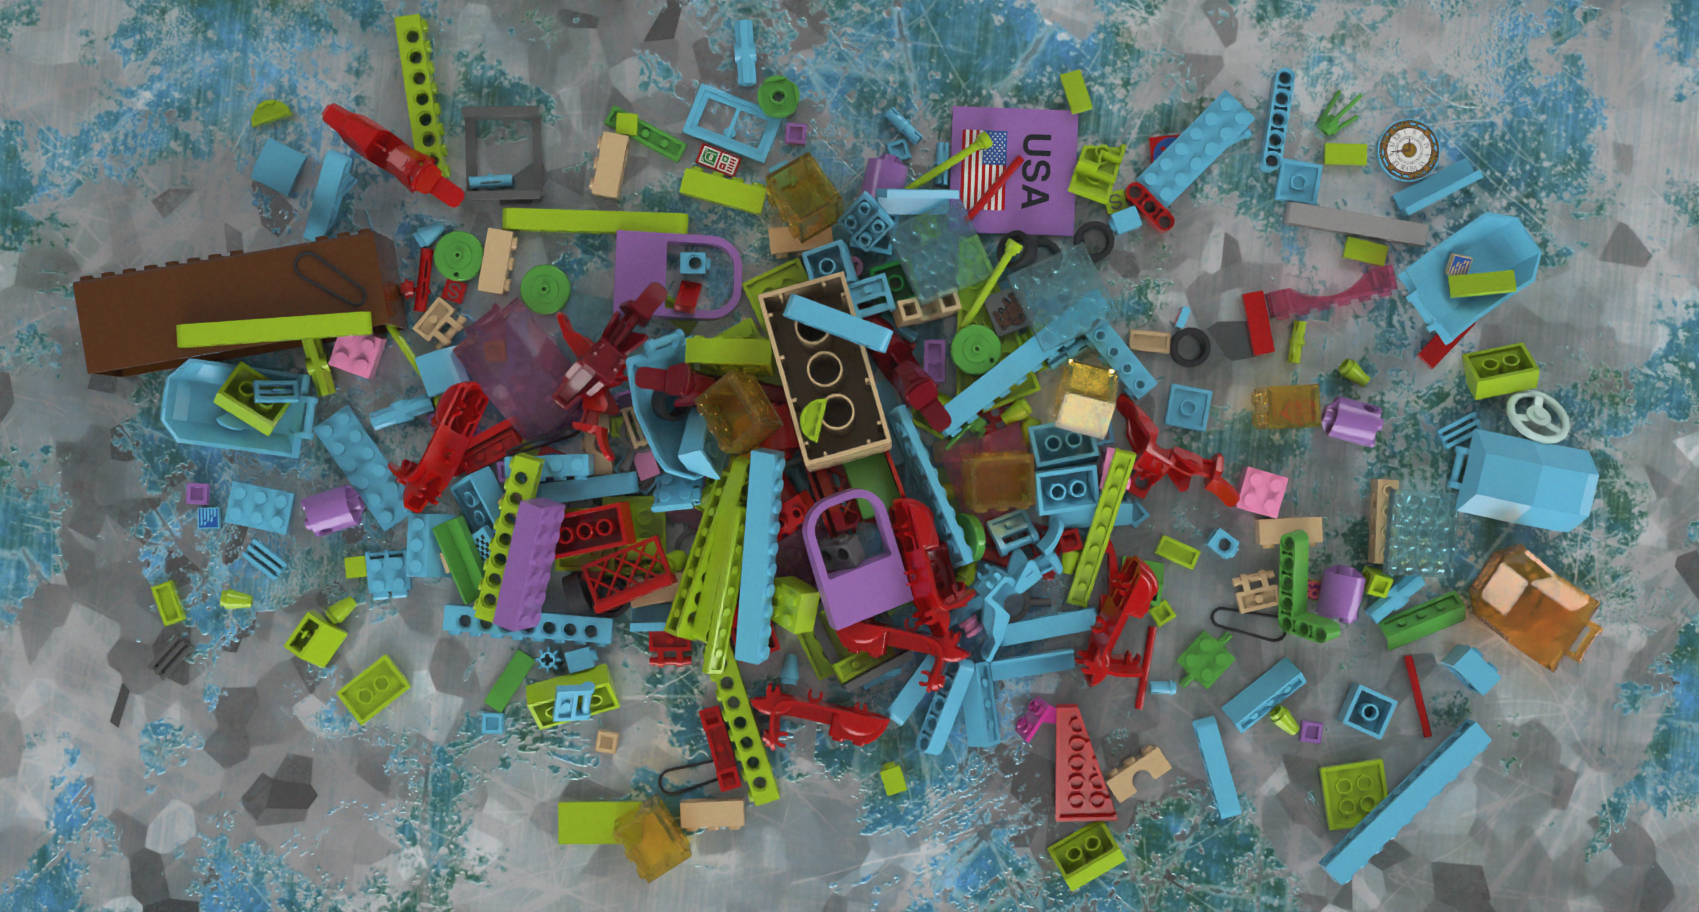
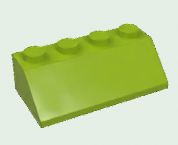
(721, 355)
(542, 694)

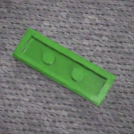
(510, 680)

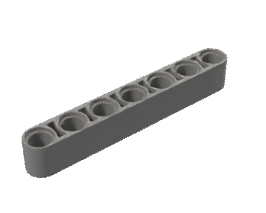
(1355, 224)

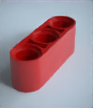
(1158, 212)

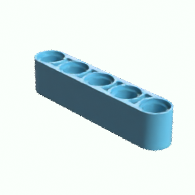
(1282, 112)
(328, 195)
(838, 323)
(590, 488)
(1049, 626)
(910, 693)
(945, 707)
(1216, 767)

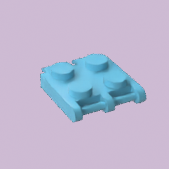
(676, 493)
(387, 574)

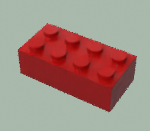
(595, 530)

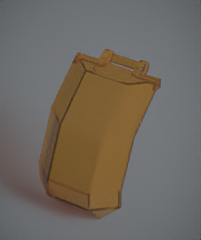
(1533, 607)

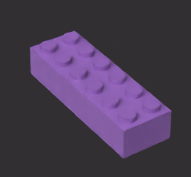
(529, 563)

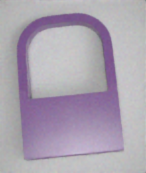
(643, 260)
(862, 590)

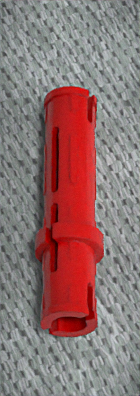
(423, 281)

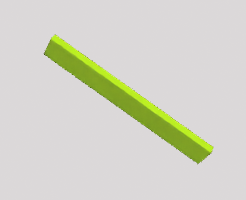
(1101, 527)
(726, 595)

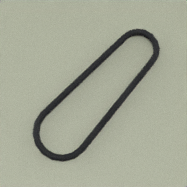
(336, 270)
(543, 444)
(1243, 632)
(682, 767)

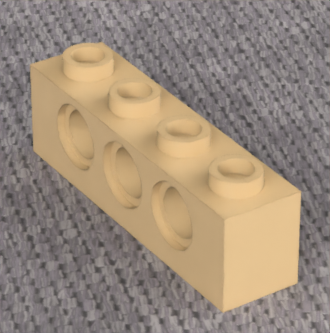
(1378, 518)

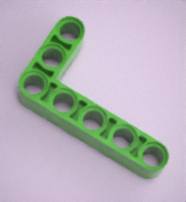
(1294, 591)

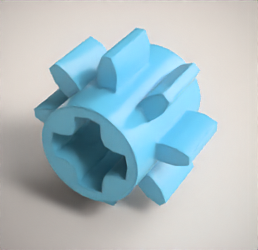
(544, 663)

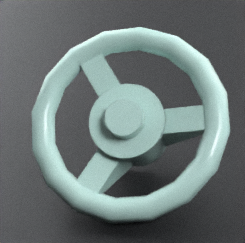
(1537, 420)

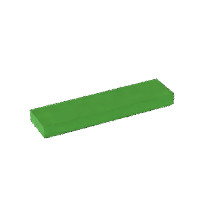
(651, 137)

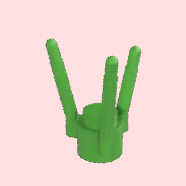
(1328, 124)
(974, 427)

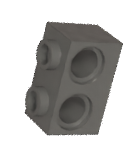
(841, 551)

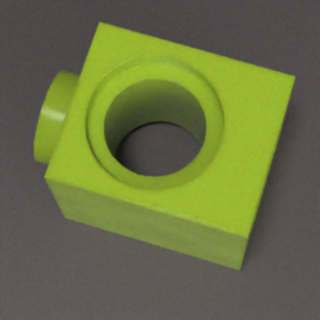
(1376, 582)
(893, 778)

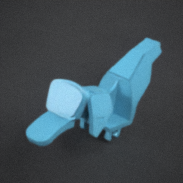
(1019, 576)

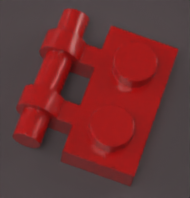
(664, 641)

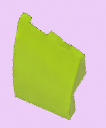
(1096, 172)

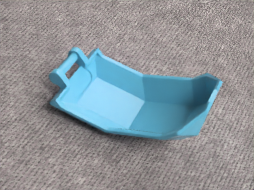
(1495, 244)
(192, 414)
(662, 435)
(1524, 481)

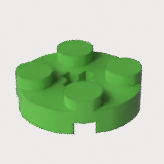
(769, 89)

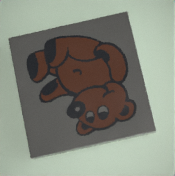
(1005, 312)

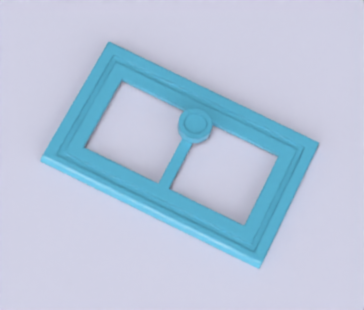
(726, 140)

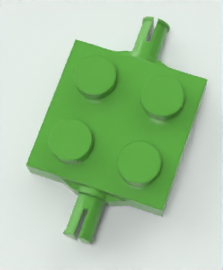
(1205, 659)

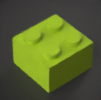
(794, 604)

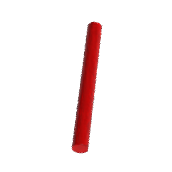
(995, 187)
(1146, 666)
(1418, 696)

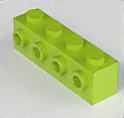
(723, 191)

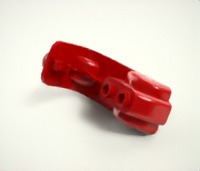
(455, 424)
(915, 536)
(1129, 596)
(877, 636)
(844, 721)

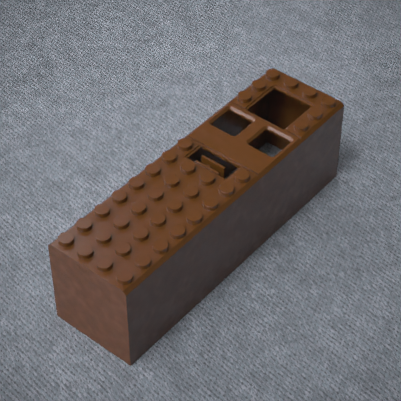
(134, 315)

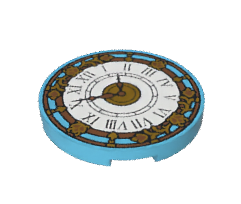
(1408, 150)

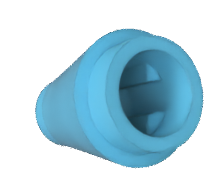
(428, 234)
(789, 671)

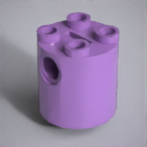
(884, 172)
(1352, 421)
(333, 510)
(1341, 593)

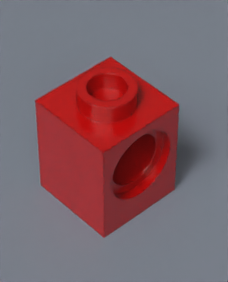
(1139, 492)

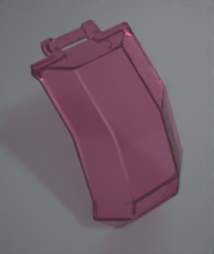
(518, 370)

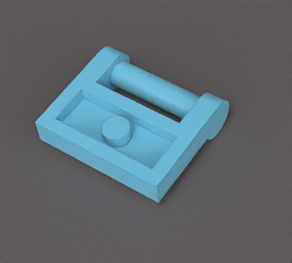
(868, 290)
(1011, 525)
(566, 702)

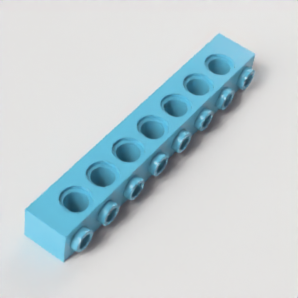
(605, 626)

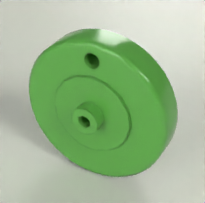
(459, 256)
(545, 289)
(975, 349)
(973, 534)

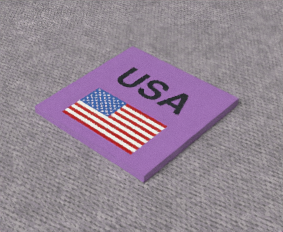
(1036, 193)

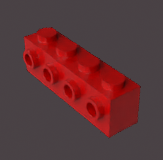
(794, 512)

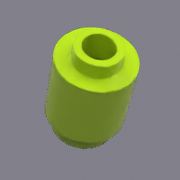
(677, 560)

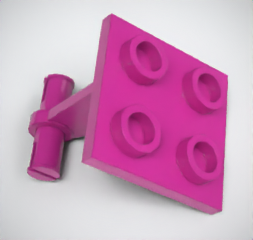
(1038, 712)

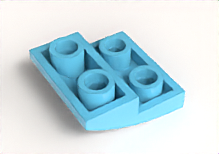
(279, 167)
(866, 221)
(440, 370)

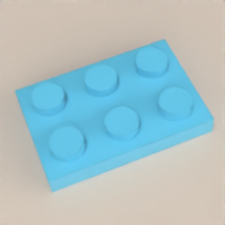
(260, 507)

